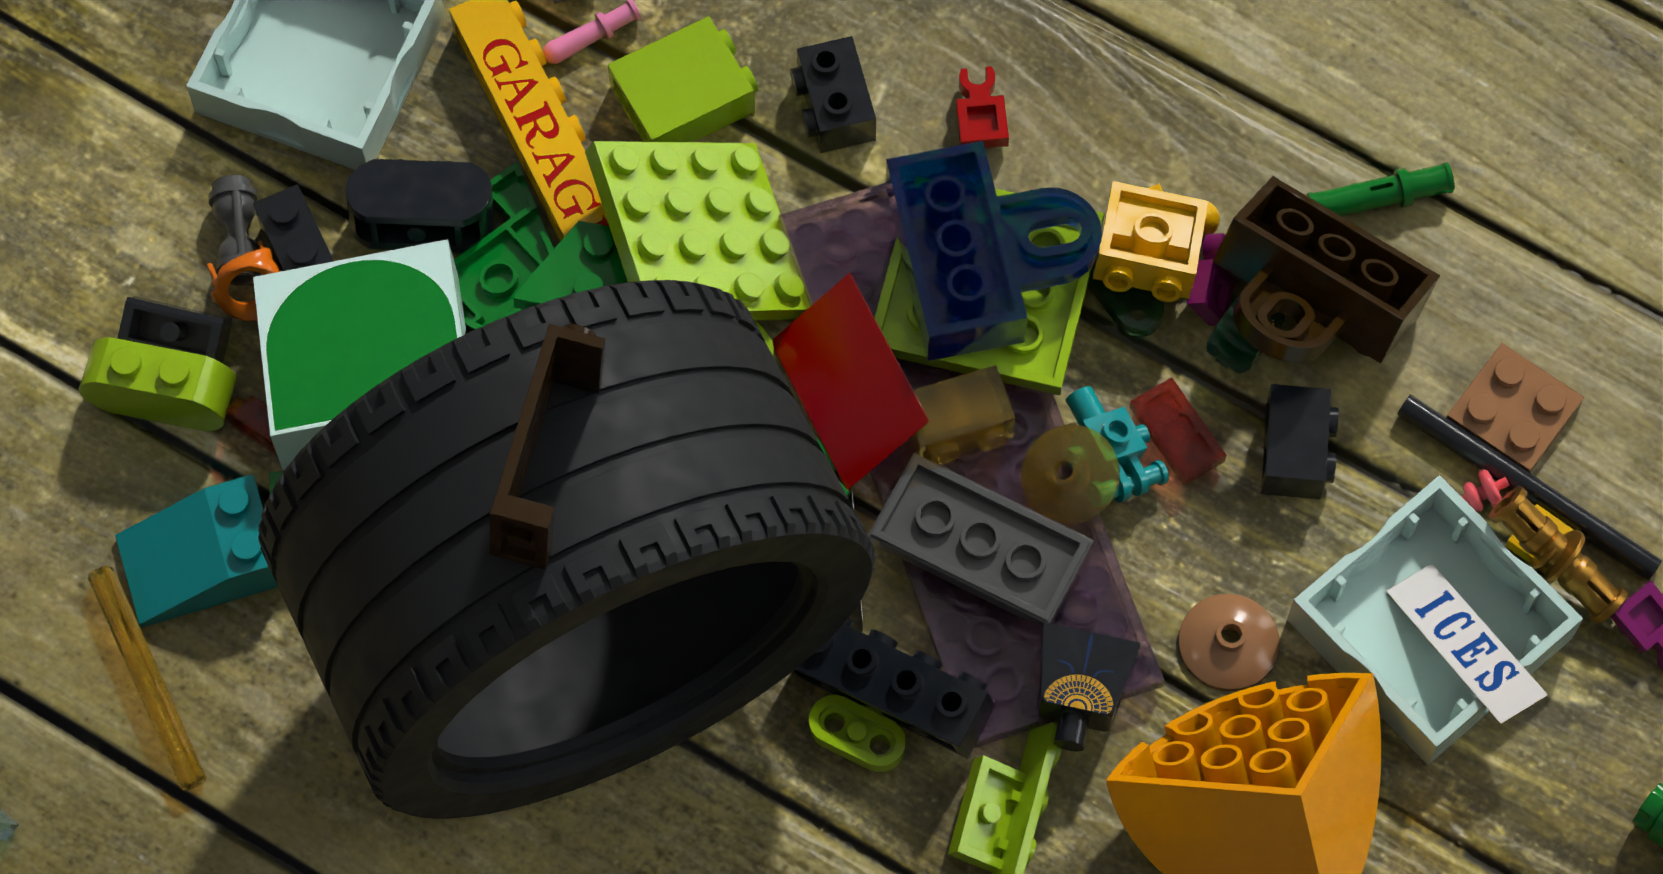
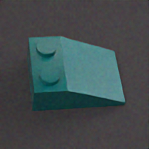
(197, 553)

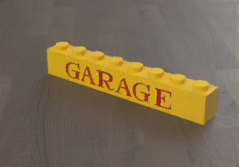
(529, 110)

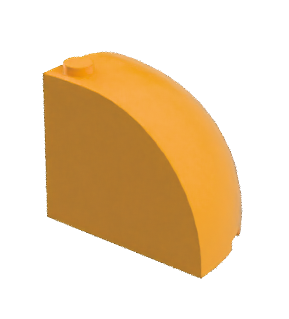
(1259, 782)

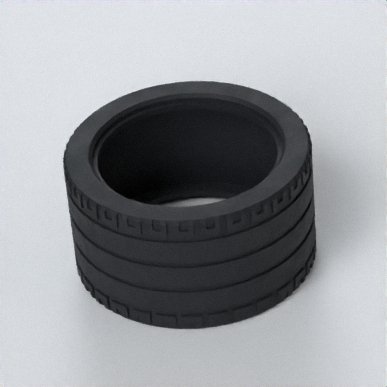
(681, 577)

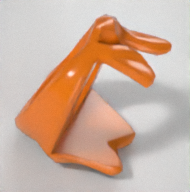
(258, 261)

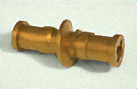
(1559, 554)

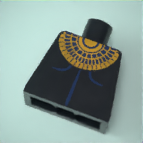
(1082, 681)

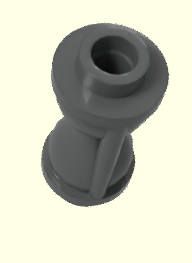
(234, 210)

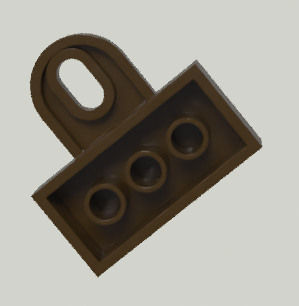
(1321, 275)

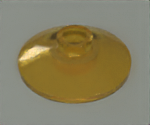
(1086, 490)

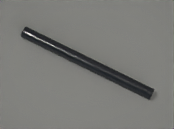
(1538, 492)

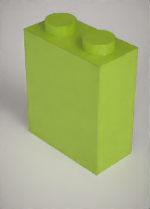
(684, 85)

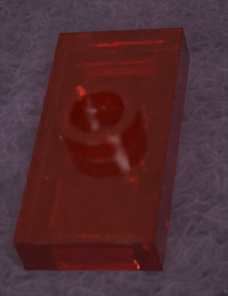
(1178, 431)

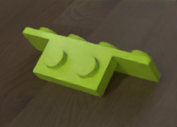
(1004, 807)

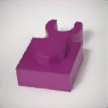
(1212, 284)
(1642, 619)

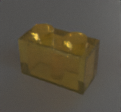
(963, 416)

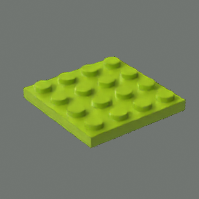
(699, 219)
(1050, 329)

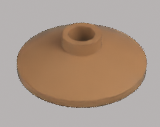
(1222, 663)

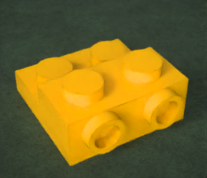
(1150, 241)

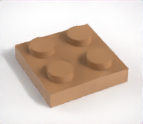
(1515, 407)

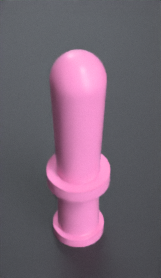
(579, 38)

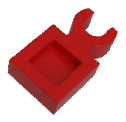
(980, 114)

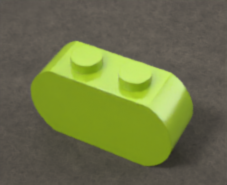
(157, 384)

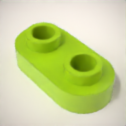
(860, 731)

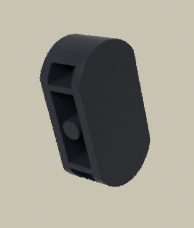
(419, 203)

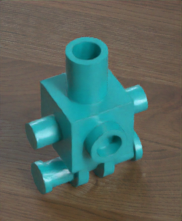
(1125, 439)

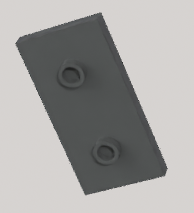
(980, 541)

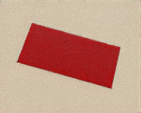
(849, 381)

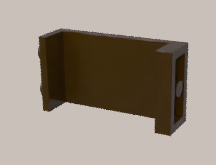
(521, 527)

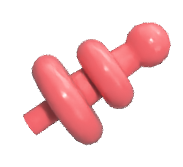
(1487, 490)

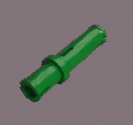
(1399, 188)

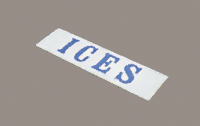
(1467, 643)

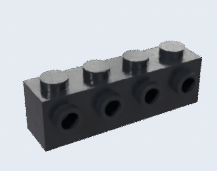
(901, 687)

